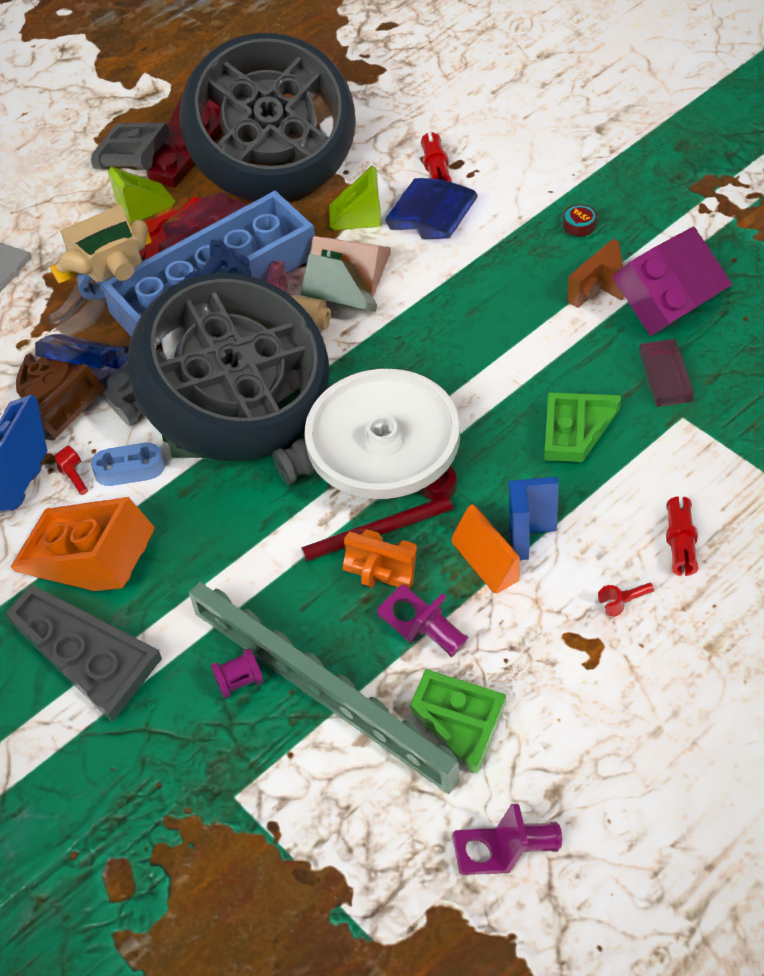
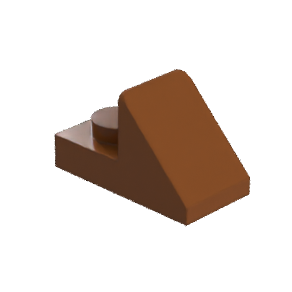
(596, 275)

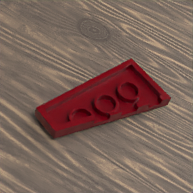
(173, 160)

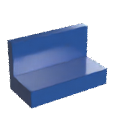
(531, 510)

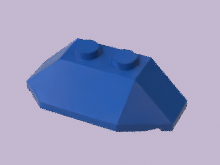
(20, 450)

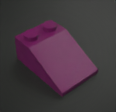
(671, 280)

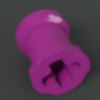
(237, 673)

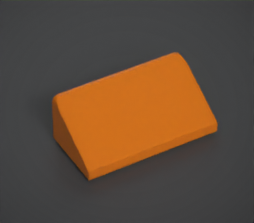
(486, 550)

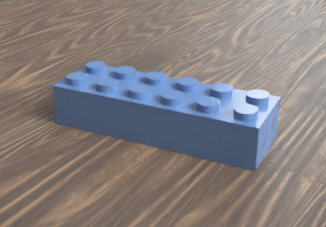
(261, 231)

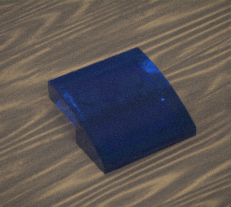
(432, 208)
(81, 351)

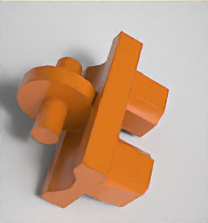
(379, 560)

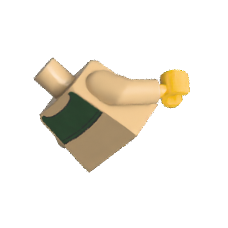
(102, 247)

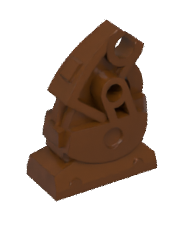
(60, 389)

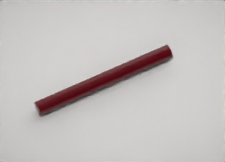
(380, 526)

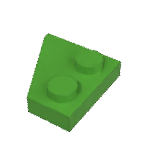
(577, 424)
(459, 715)

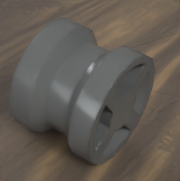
(293, 462)

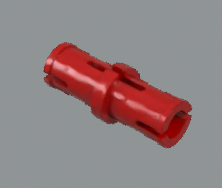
(435, 158)
(682, 536)

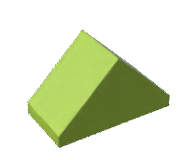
(138, 195)
(358, 204)

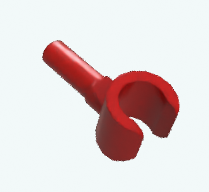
(66, 461)
(613, 592)

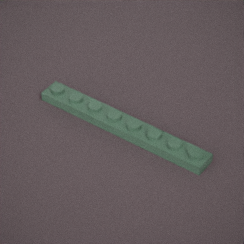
(334, 692)

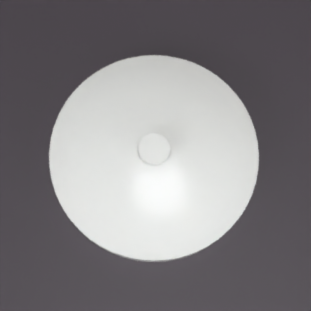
(382, 433)

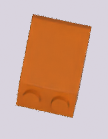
(86, 544)

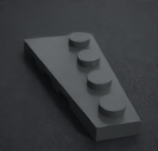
(89, 652)

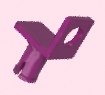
(426, 620)
(505, 843)

